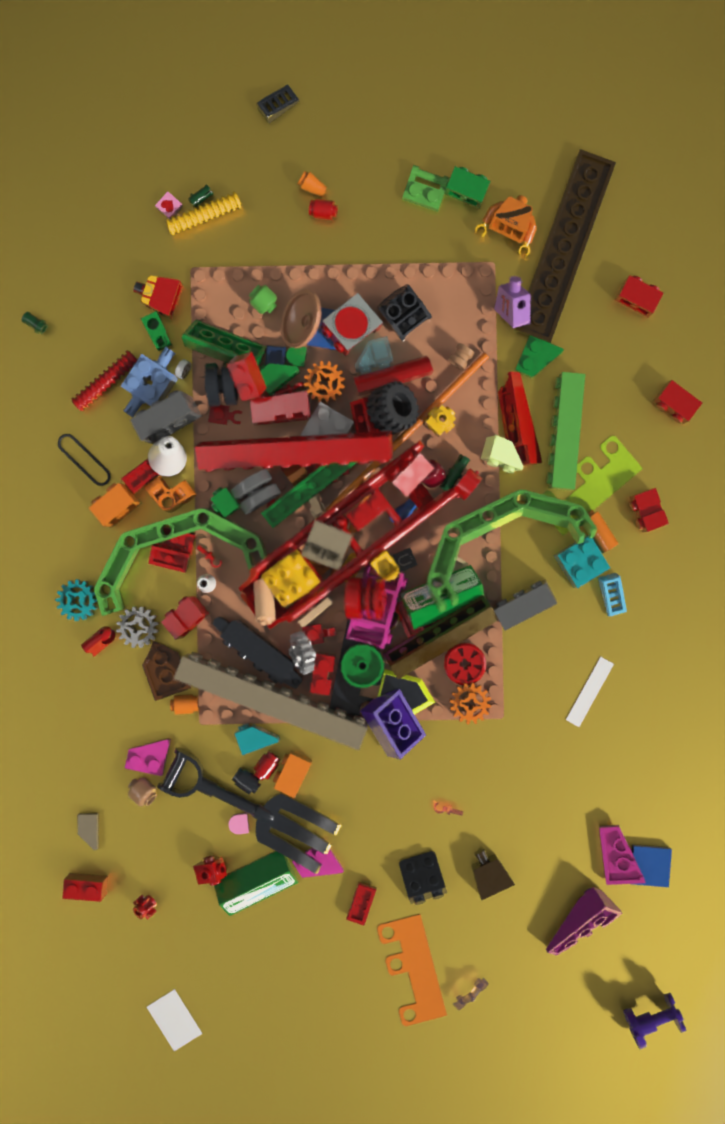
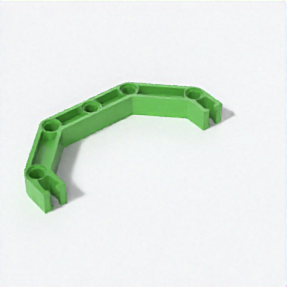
(501, 512)
(124, 555)

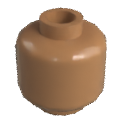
(142, 792)

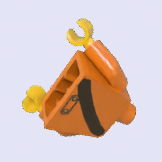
(512, 219)

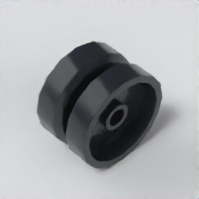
(219, 384)

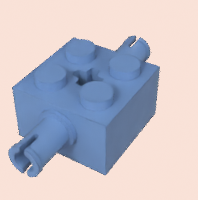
(146, 370)

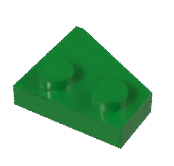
(536, 356)

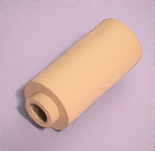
(263, 603)

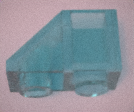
(375, 354)

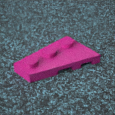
(618, 858)

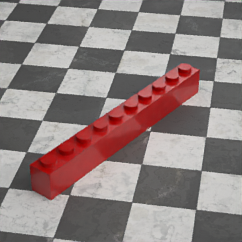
(295, 451)

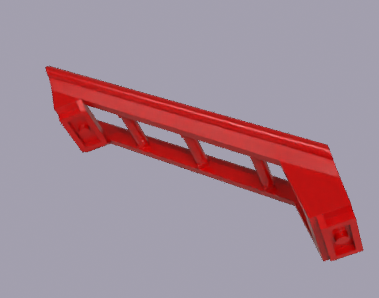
(421, 498)

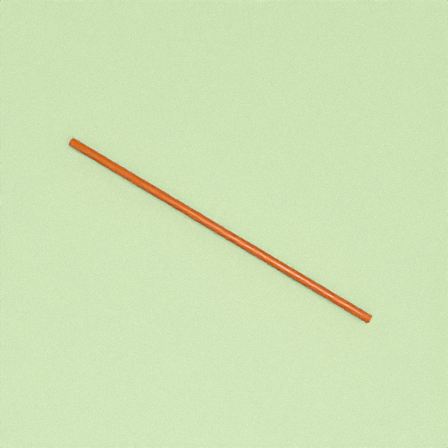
(420, 420)

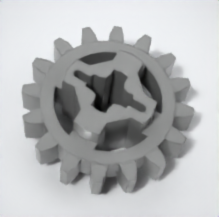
(136, 635)
(302, 652)

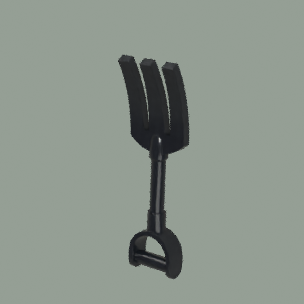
(266, 815)

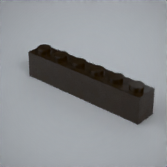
(440, 637)

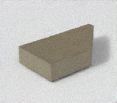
(88, 828)

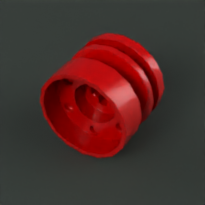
(362, 598)

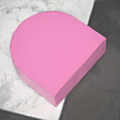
(239, 823)

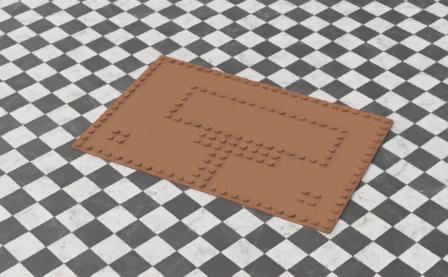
(463, 312)

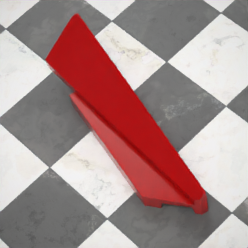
(518, 420)

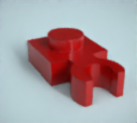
(221, 415)

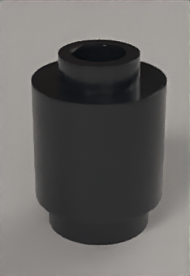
(246, 781)

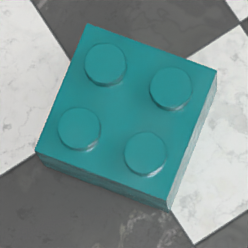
(581, 562)

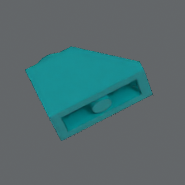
(254, 738)

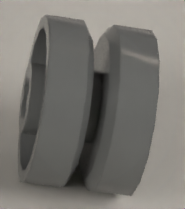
(254, 490)

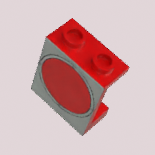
(350, 324)

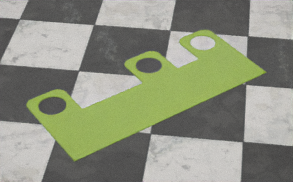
(604, 481)

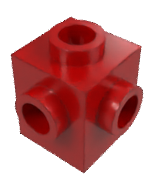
(210, 870)

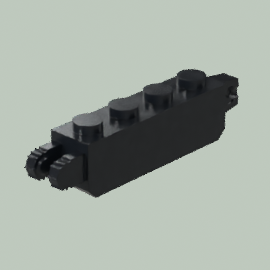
(258, 650)

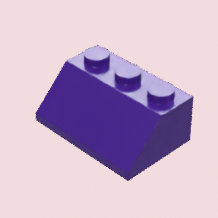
(393, 723)

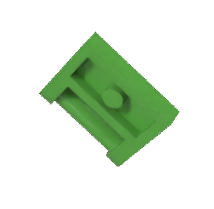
(423, 194)

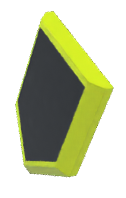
(411, 687)

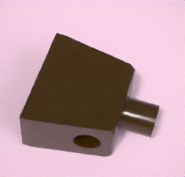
(490, 875)

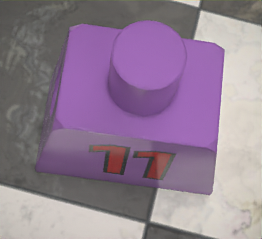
(513, 303)

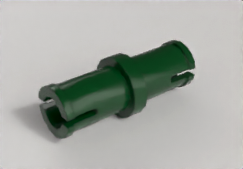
(455, 472)

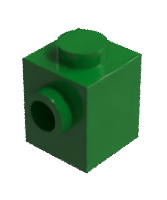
(224, 502)

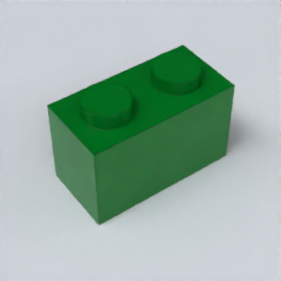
(467, 186)

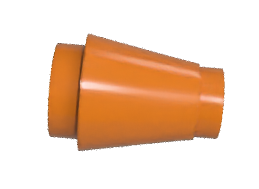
(311, 184)

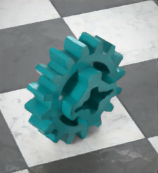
(82, 605)

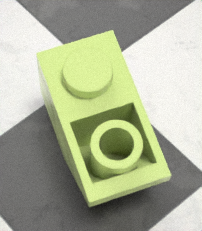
(501, 453)

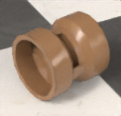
(461, 356)

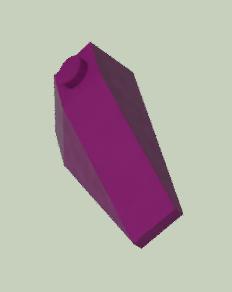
(588, 913)

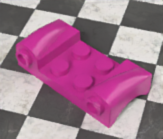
(377, 631)

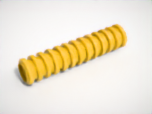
(203, 213)

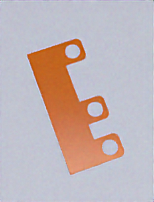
(419, 964)

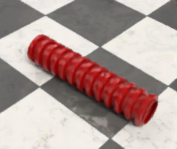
(104, 381)

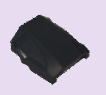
(404, 311)

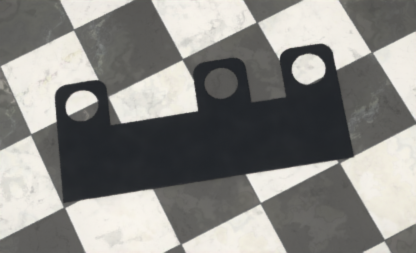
(344, 694)

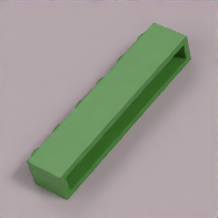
(566, 431)

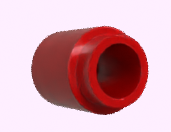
(323, 209)
(266, 765)

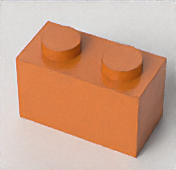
(292, 774)

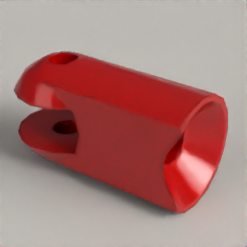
(98, 640)

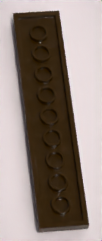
(566, 243)

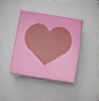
(169, 205)

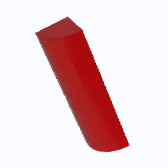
(400, 372)

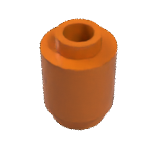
(184, 704)

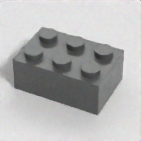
(165, 417)

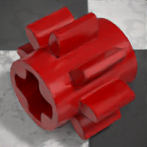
(144, 907)

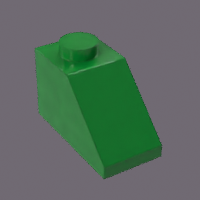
(277, 376)

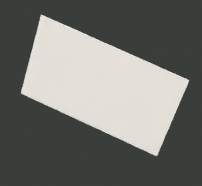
(174, 1020)

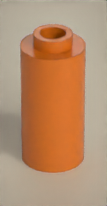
(604, 537)

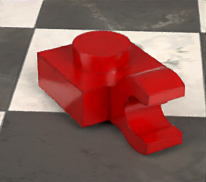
(316, 633)

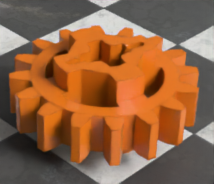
(332, 377)
(458, 701)

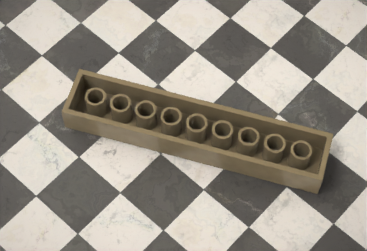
(271, 700)

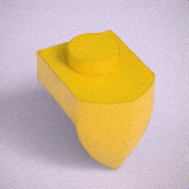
(385, 566)

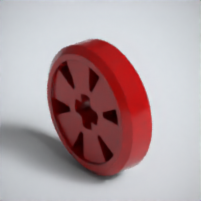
(471, 654)

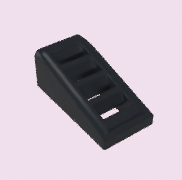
(276, 112)

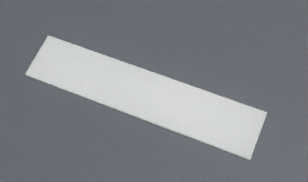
(589, 691)

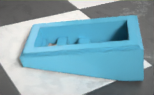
(603, 581)

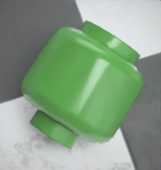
(263, 299)

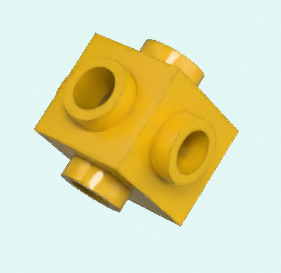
(436, 425)

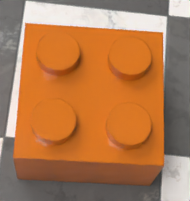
(114, 505)

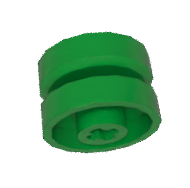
(354, 673)

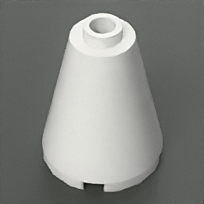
(167, 457)

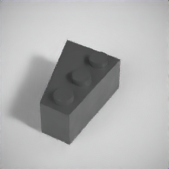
(525, 604)

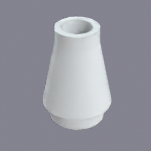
(211, 583)

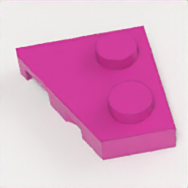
(149, 757)

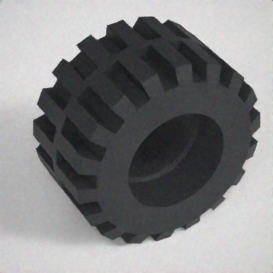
(393, 407)

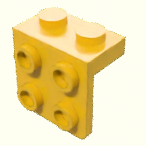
(290, 578)

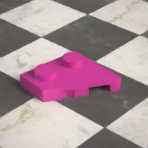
(329, 862)

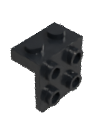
(422, 878)

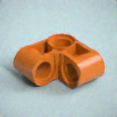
(179, 494)

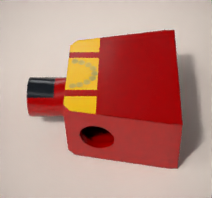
(160, 294)

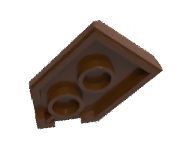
(160, 671)

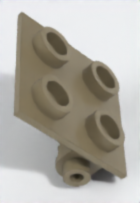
(326, 545)

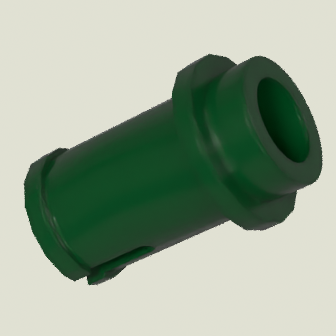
(200, 196)
(38, 325)

